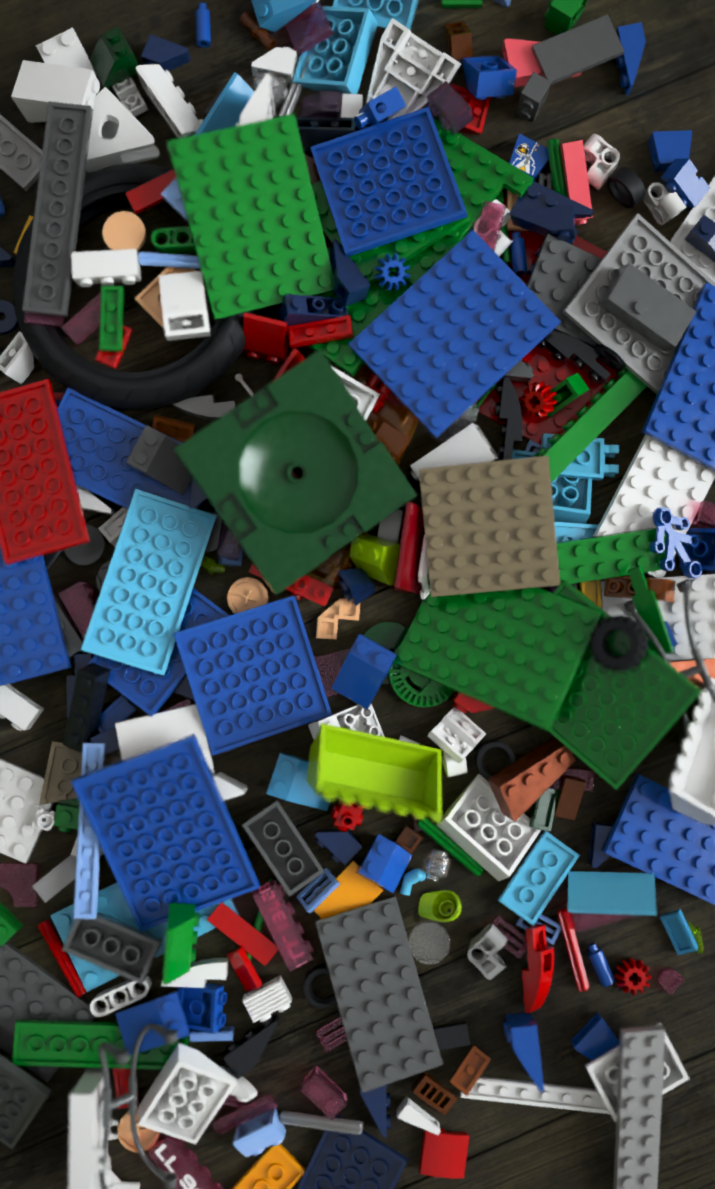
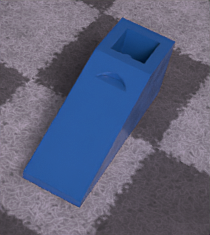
(633, 43)

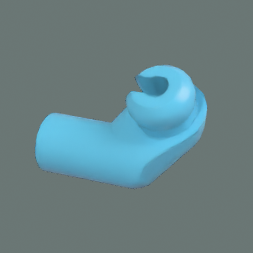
(411, 878)

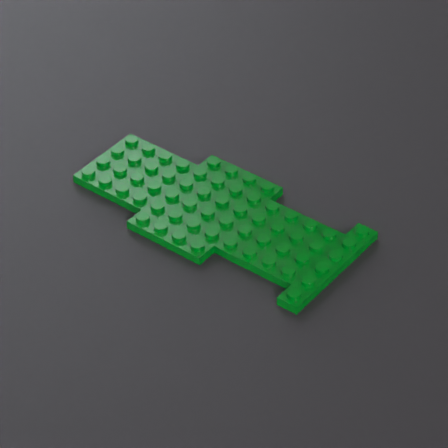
(479, 179)

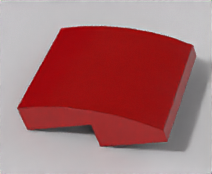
(479, 110)
(444, 1154)

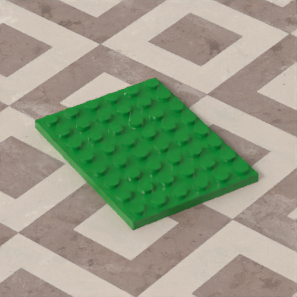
(252, 215)
(501, 648)
(618, 715)

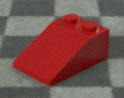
(265, 338)

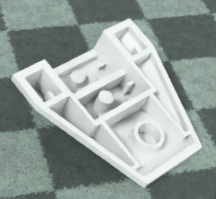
(411, 66)

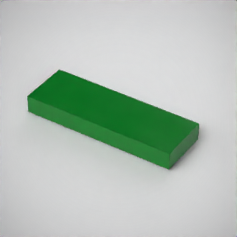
(111, 319)

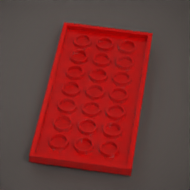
(36, 477)

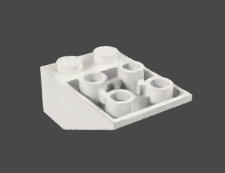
(184, 305)
(352, 718)

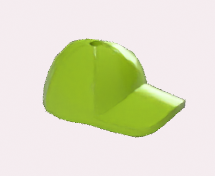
(437, 906)

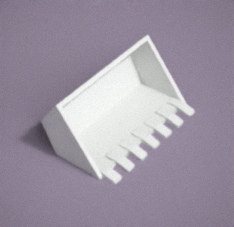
(694, 780)

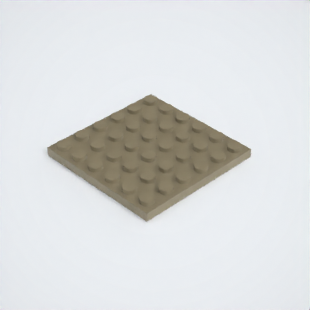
(489, 526)

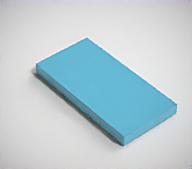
(538, 877)
(611, 893)

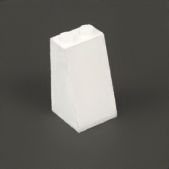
(46, 83)
(463, 448)

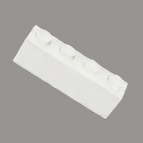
(169, 100)

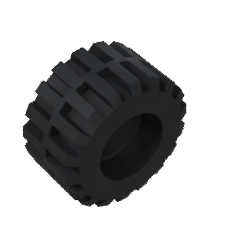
(602, 653)

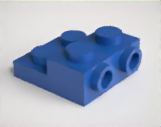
(204, 1007)

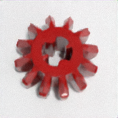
(538, 399)
(632, 984)

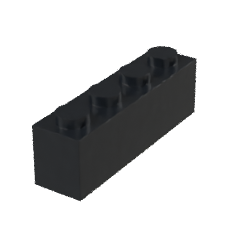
(322, 129)
(86, 705)

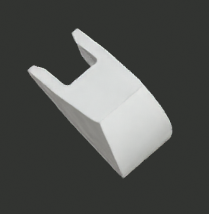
(117, 135)

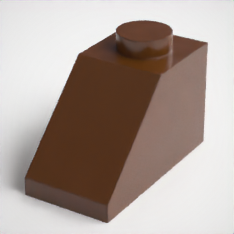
(458, 40)
(388, 434)

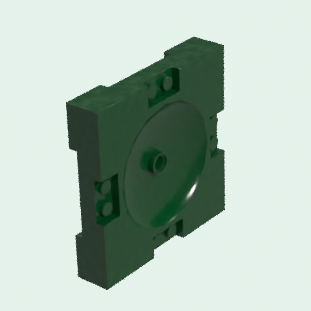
(247, 465)

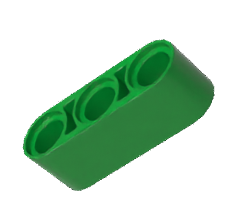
(173, 237)

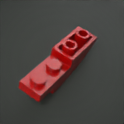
(539, 974)

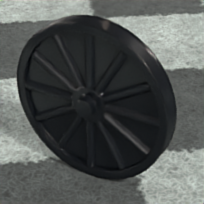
(610, 357)

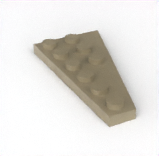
(62, 767)

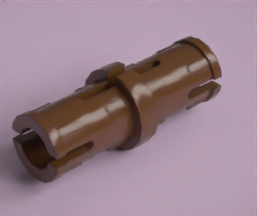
(256, 31)

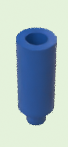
(203, 30)
(518, 254)
(600, 965)

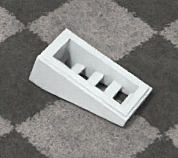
(415, 1115)

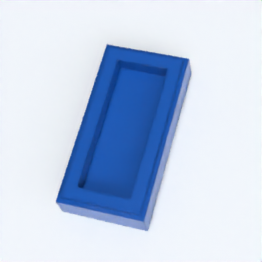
(116, 712)

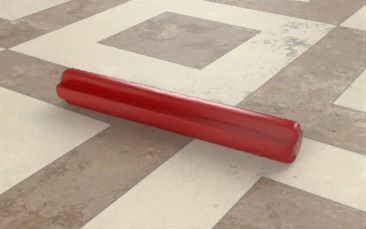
(573, 950)
(61, 957)

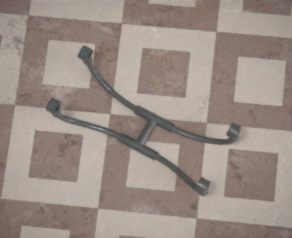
(700, 668)
(122, 1057)

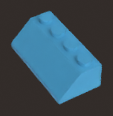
(228, 106)

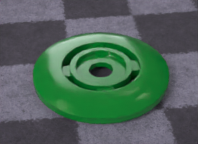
(430, 691)

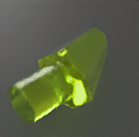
(211, 566)
(697, 936)

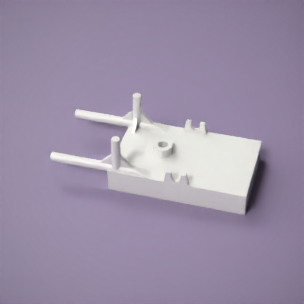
(88, 1135)

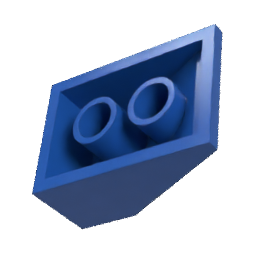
(364, 671)
(162, 1010)
(523, 1035)

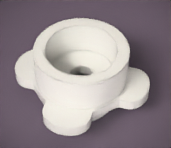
(44, 825)

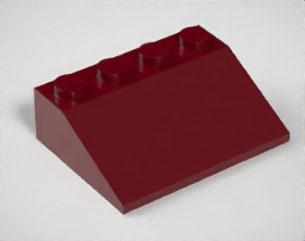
(410, 550)

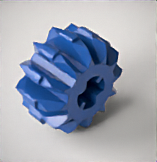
(392, 280)

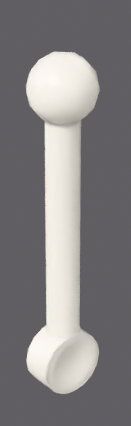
(238, 377)

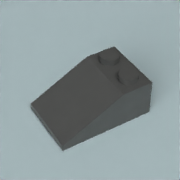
(156, 459)

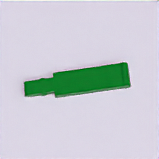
(649, 610)

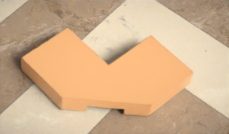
(328, 621)

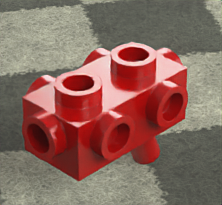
(347, 815)

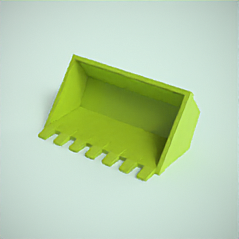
(376, 772)

